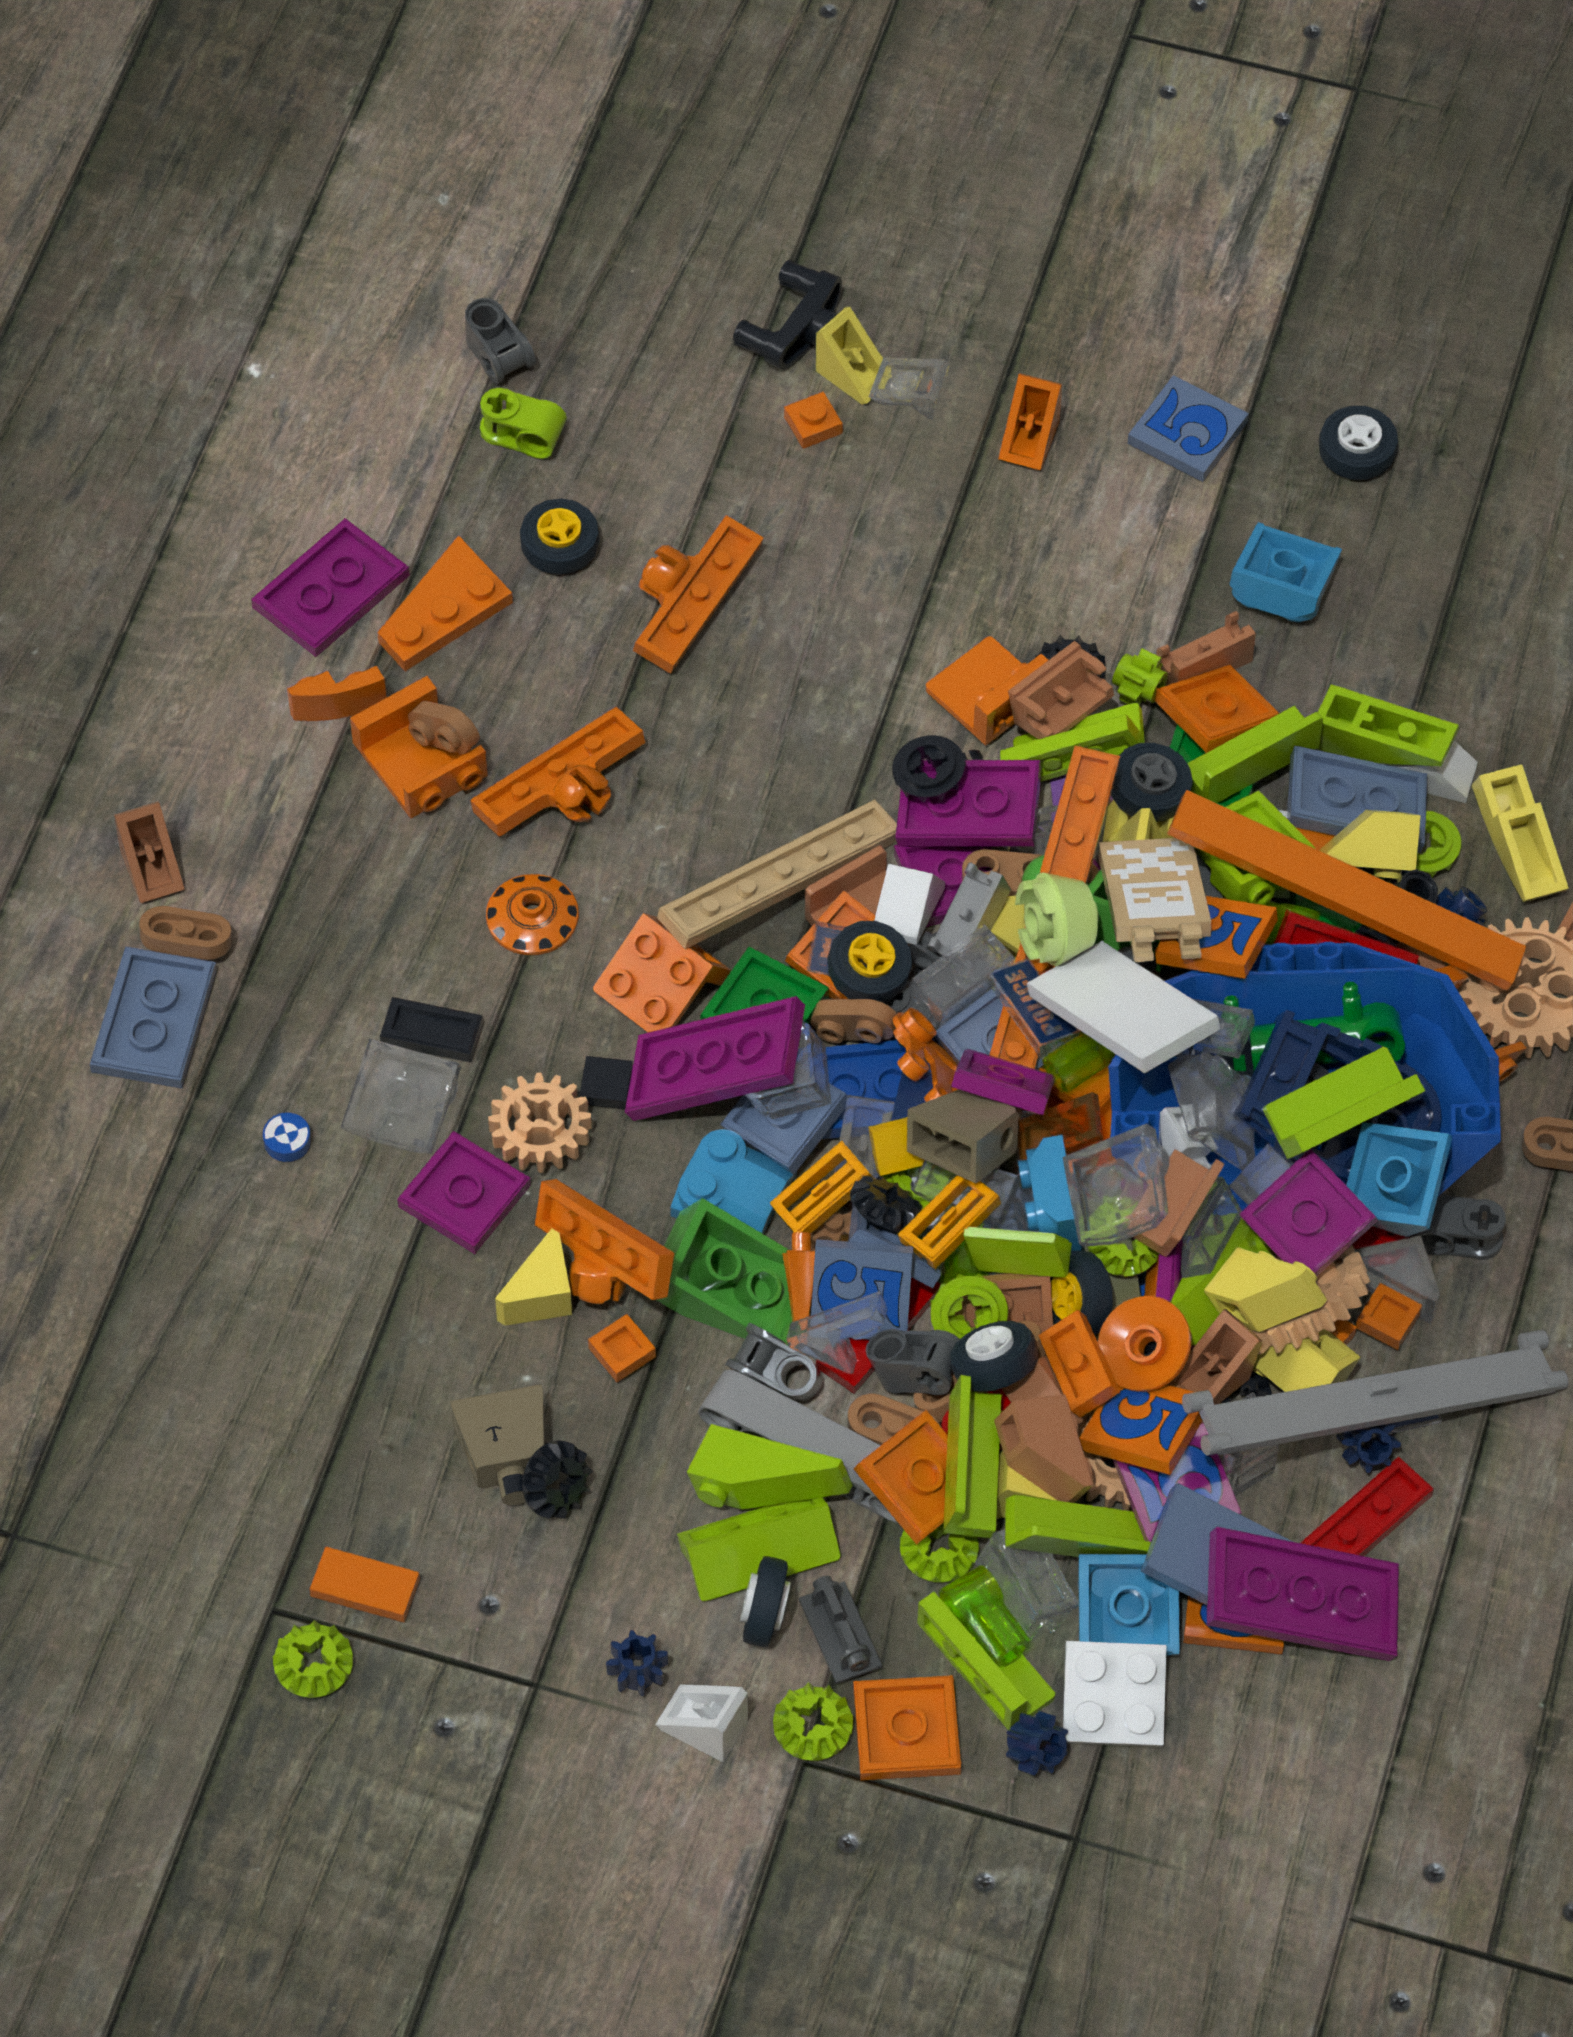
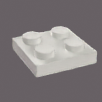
(1114, 1693)

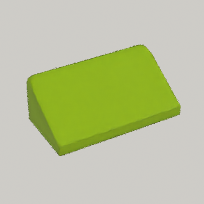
(1018, 1252)

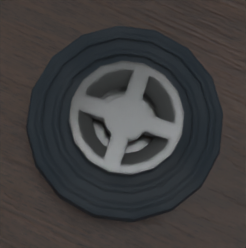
(1150, 764)

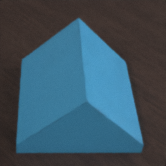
(1399, 1175)

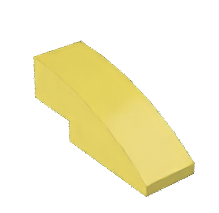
(1520, 833)

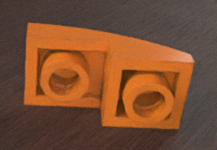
(323, 699)

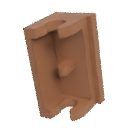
(1215, 650)
(1060, 693)

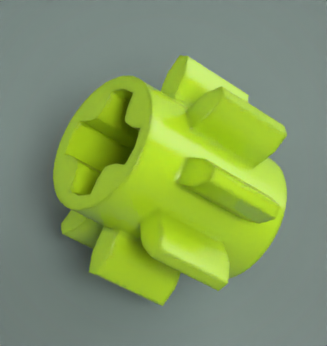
(1139, 677)

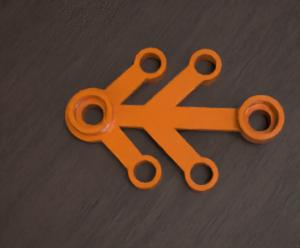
(916, 1035)

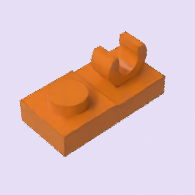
(1079, 1363)

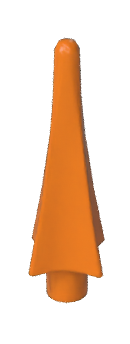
(799, 1274)

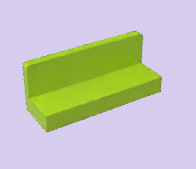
(1105, 732)
(1254, 754)
(1339, 1101)
(971, 1461)
(1070, 1528)
(732, 1548)
(1003, 1689)

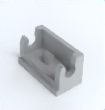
(974, 905)

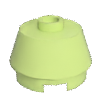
(1057, 918)

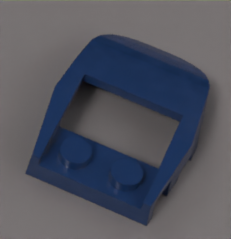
(1286, 1067)

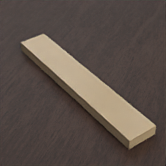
(777, 874)

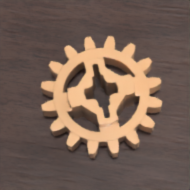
(540, 1122)

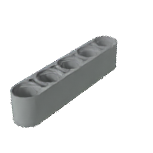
(762, 1412)

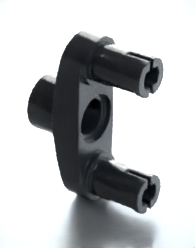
(799, 332)

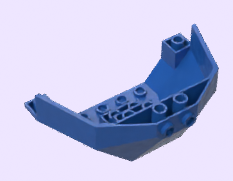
(1309, 979)

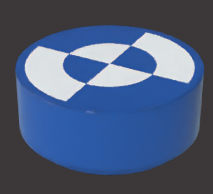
(286, 1137)

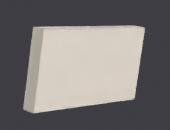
(1123, 1006)

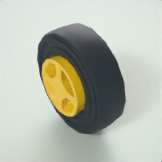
(562, 519)
(876, 946)
(1083, 1289)

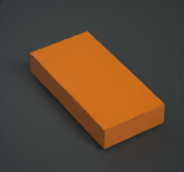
(364, 1584)

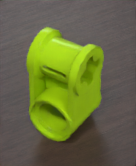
(524, 425)

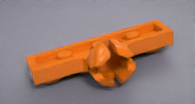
(691, 590)
(562, 776)
(604, 1247)

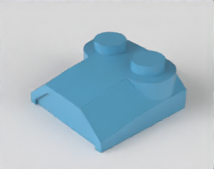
(1283, 573)
(732, 1179)
(1052, 1204)
(1124, 1603)

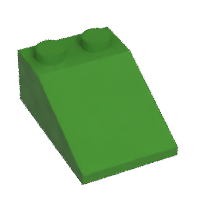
(727, 1273)

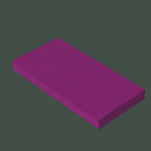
(715, 1058)
(1303, 1594)

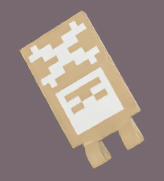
(1155, 894)

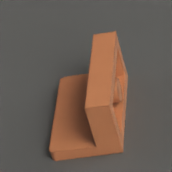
(859, 878)
(1185, 1190)

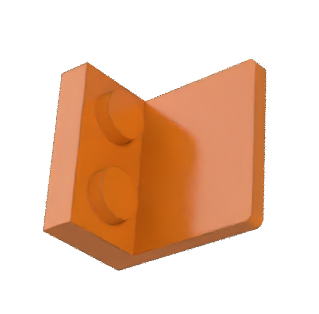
(978, 686)
(655, 976)

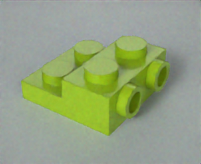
(1236, 882)

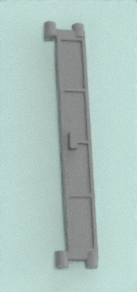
(1376, 1399)

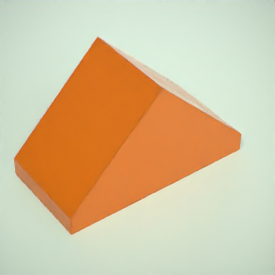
(1031, 421)

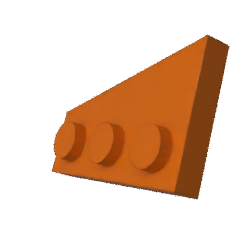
(443, 606)

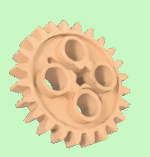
(1548, 1017)
(1341, 1285)

